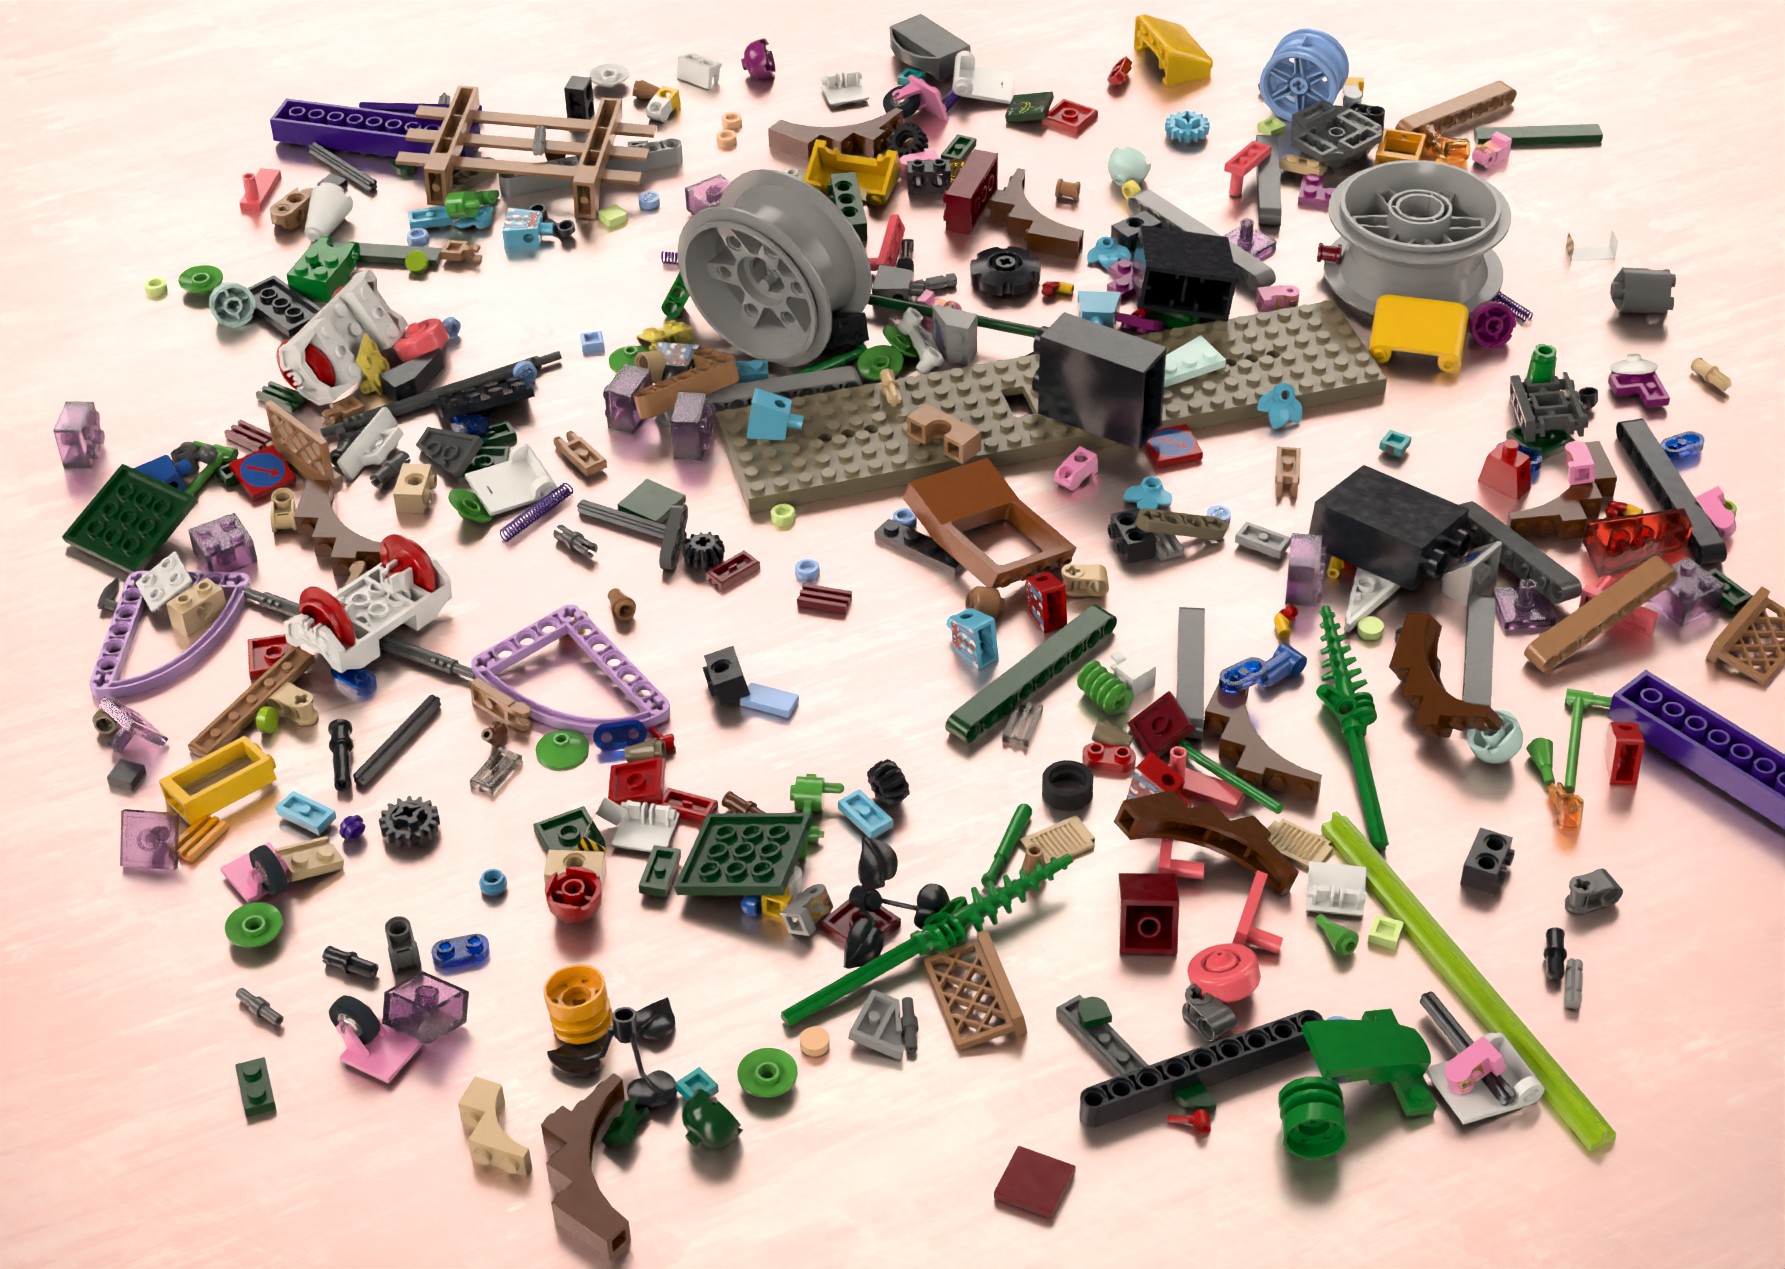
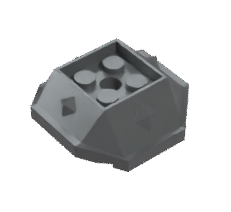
(1334, 134)

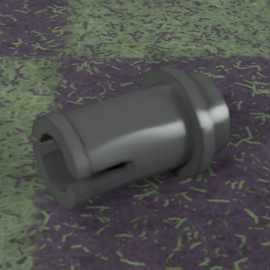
(338, 452)

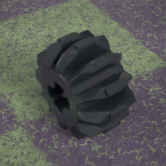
(703, 551)
(888, 783)

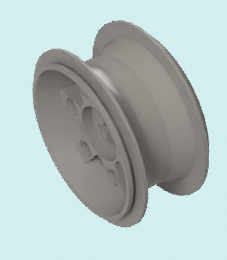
(1417, 235)
(774, 266)

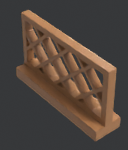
(300, 446)
(1743, 627)
(1000, 989)

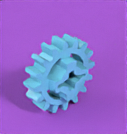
(1187, 126)

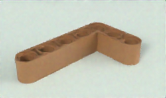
(711, 373)

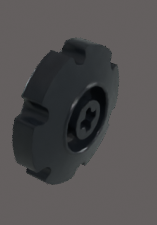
(1005, 270)

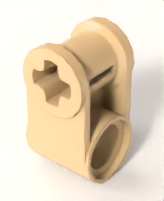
(653, 361)
(282, 510)
(1086, 579)
(294, 704)

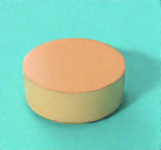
(732, 120)
(726, 138)
(814, 1041)

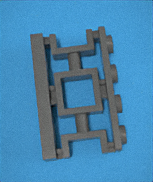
(1547, 406)

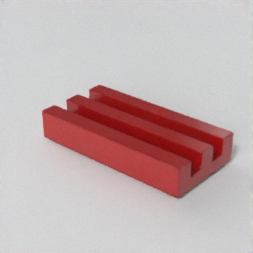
(686, 806)

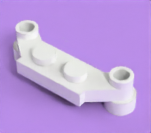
(922, 341)

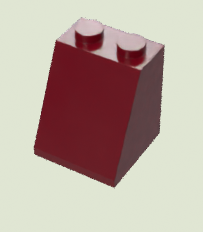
(1148, 913)

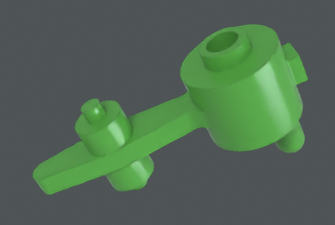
(466, 203)
(810, 796)

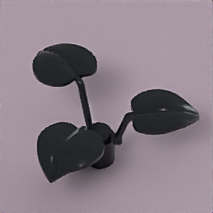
(876, 865)
(653, 1023)

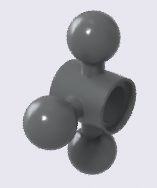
(206, 454)

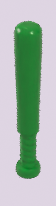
(837, 361)
(1010, 838)

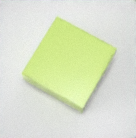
(1271, 126)
(612, 215)
(1385, 932)

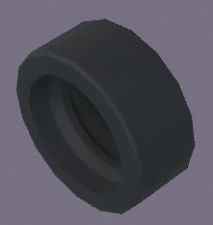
(1067, 771)

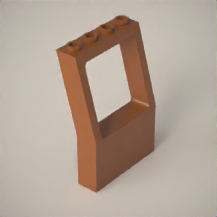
(974, 497)

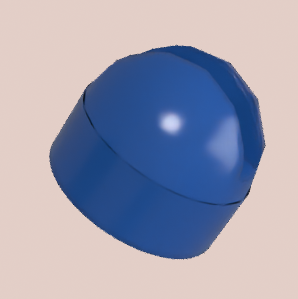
(752, 905)

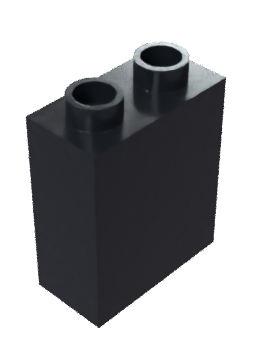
(1184, 273)
(1100, 379)
(1390, 527)

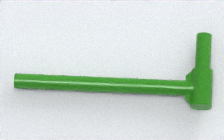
(225, 454)
(1579, 700)

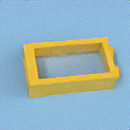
(218, 779)

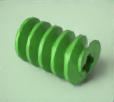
(1104, 688)

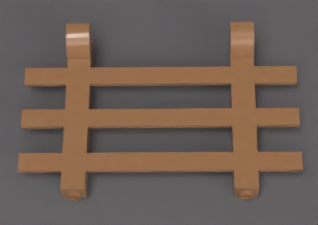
(586, 177)

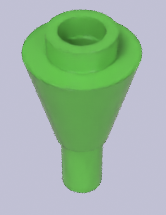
(1542, 754)
(1342, 939)

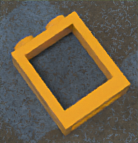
(1394, 141)

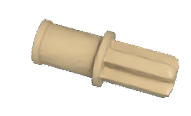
(1711, 373)
(890, 387)

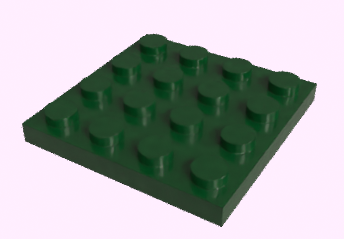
(129, 519)
(744, 854)

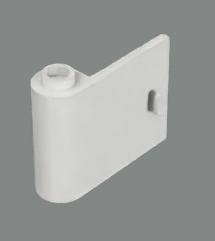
(980, 81)
(513, 482)
(1480, 1101)

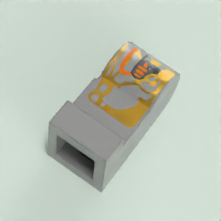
(808, 908)

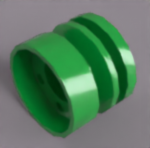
(1312, 1117)

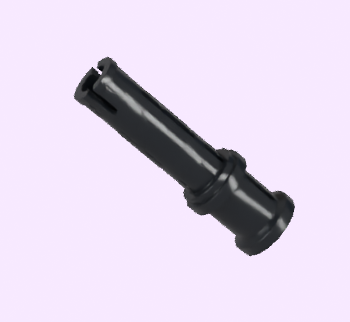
(341, 746)

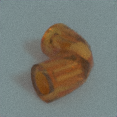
(1444, 146)

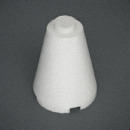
(326, 210)

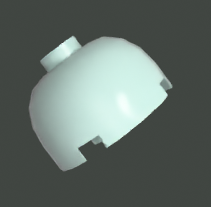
(1127, 165)
(232, 304)
(1497, 745)

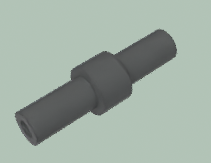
(259, 1006)
(909, 1024)

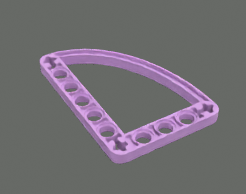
(565, 625)
(114, 688)

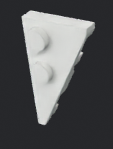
(1366, 595)

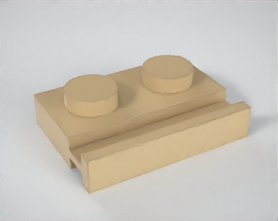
(1302, 165)
(310, 858)

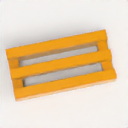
(195, 835)

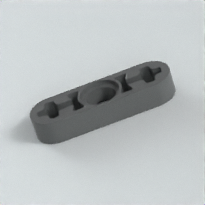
(673, 536)

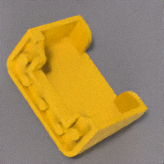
(1174, 46)
(874, 176)
(1419, 328)

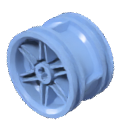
(1299, 84)

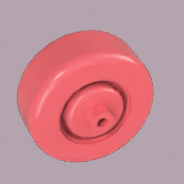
(421, 339)
(1225, 972)

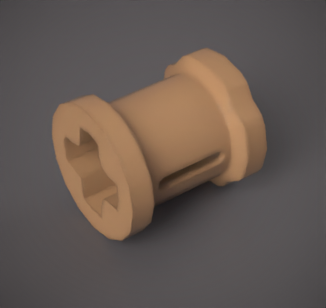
(1067, 189)

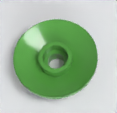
(200, 278)
(900, 341)
(625, 355)
(878, 358)
(468, 506)
(562, 749)
(253, 924)
(767, 1072)

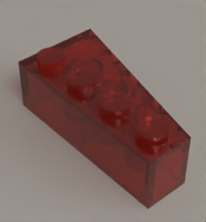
(1635, 538)

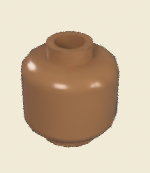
(985, 600)

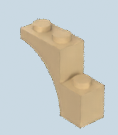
(488, 1143)

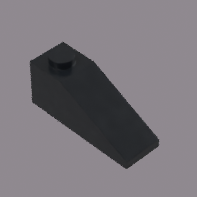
(411, 376)

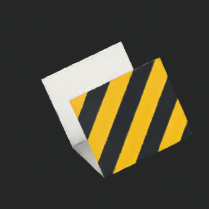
(1592, 252)
(610, 812)

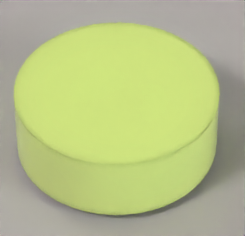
(156, 286)
(783, 514)
(1370, 628)

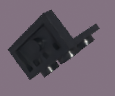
(848, 330)

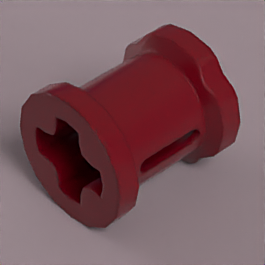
(1329, 253)

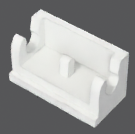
(698, 70)

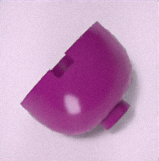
(759, 60)
(1491, 324)

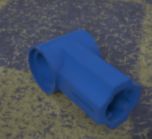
(1283, 662)

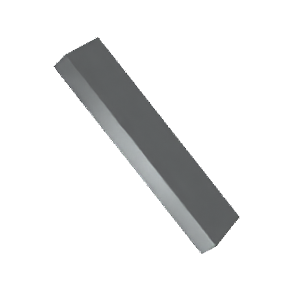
(1101, 1040)

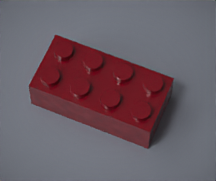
(970, 191)

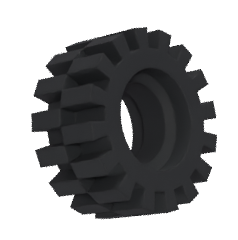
(904, 133)

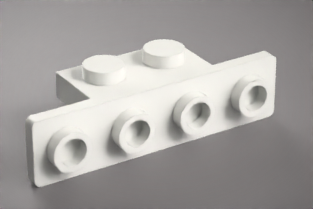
(372, 444)

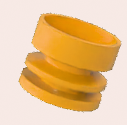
(578, 1004)

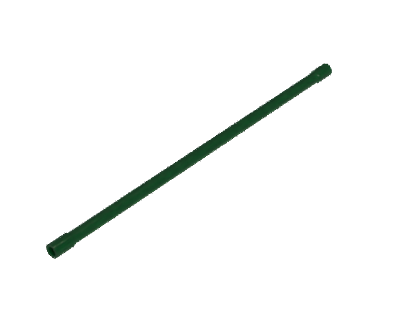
(927, 310)

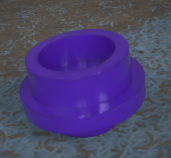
(352, 827)

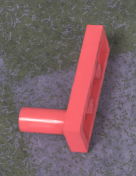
(1243, 163)
(258, 188)
(890, 245)
(1640, 621)
(1202, 786)
(1181, 868)
(1248, 933)

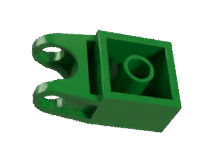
(323, 269)

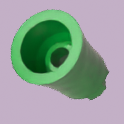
(1542, 364)

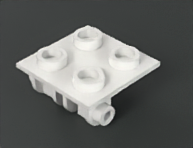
(845, 90)
(164, 582)
(645, 827)
(1336, 888)

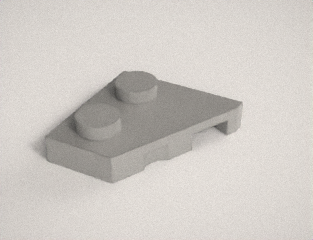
(879, 1025)

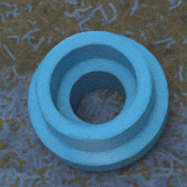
(493, 881)

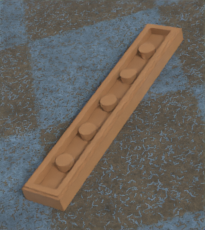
(246, 706)

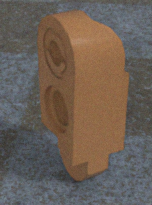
(291, 209)

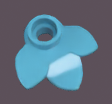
(481, 220)
(1107, 252)
(1280, 409)
(1149, 494)

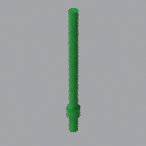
(1231, 778)

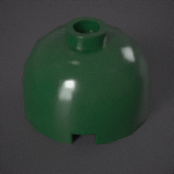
(709, 1122)

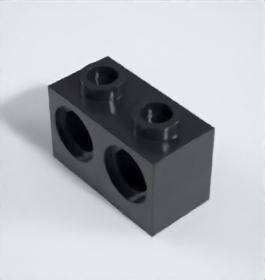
(579, 98)
(929, 180)
(1129, 539)
(1487, 861)

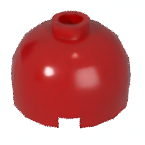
(574, 894)

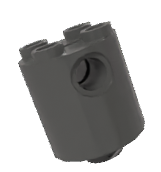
(1643, 290)

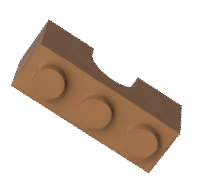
(930, 423)

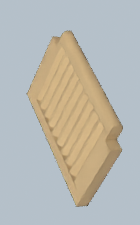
(1061, 838)
(1298, 843)

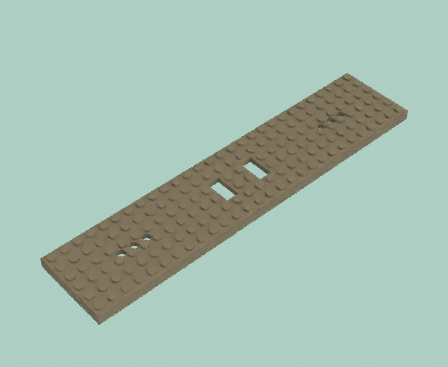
(1311, 350)

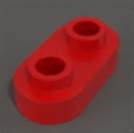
(1119, 71)
(1109, 757)

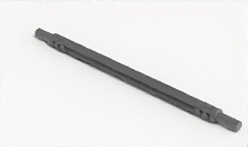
(426, 398)
(386, 643)

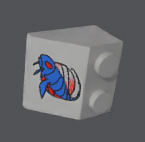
(955, 334)
(1472, 573)

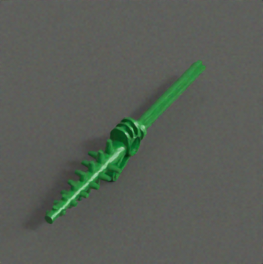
(1354, 713)
(940, 932)

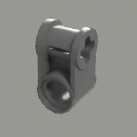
(1592, 892)
(401, 943)
(1207, 1015)

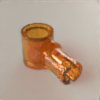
(1568, 807)

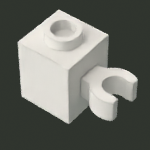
(1134, 672)

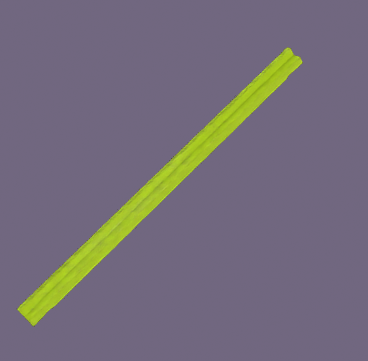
(1469, 982)

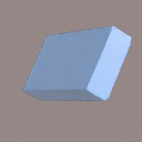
(770, 700)

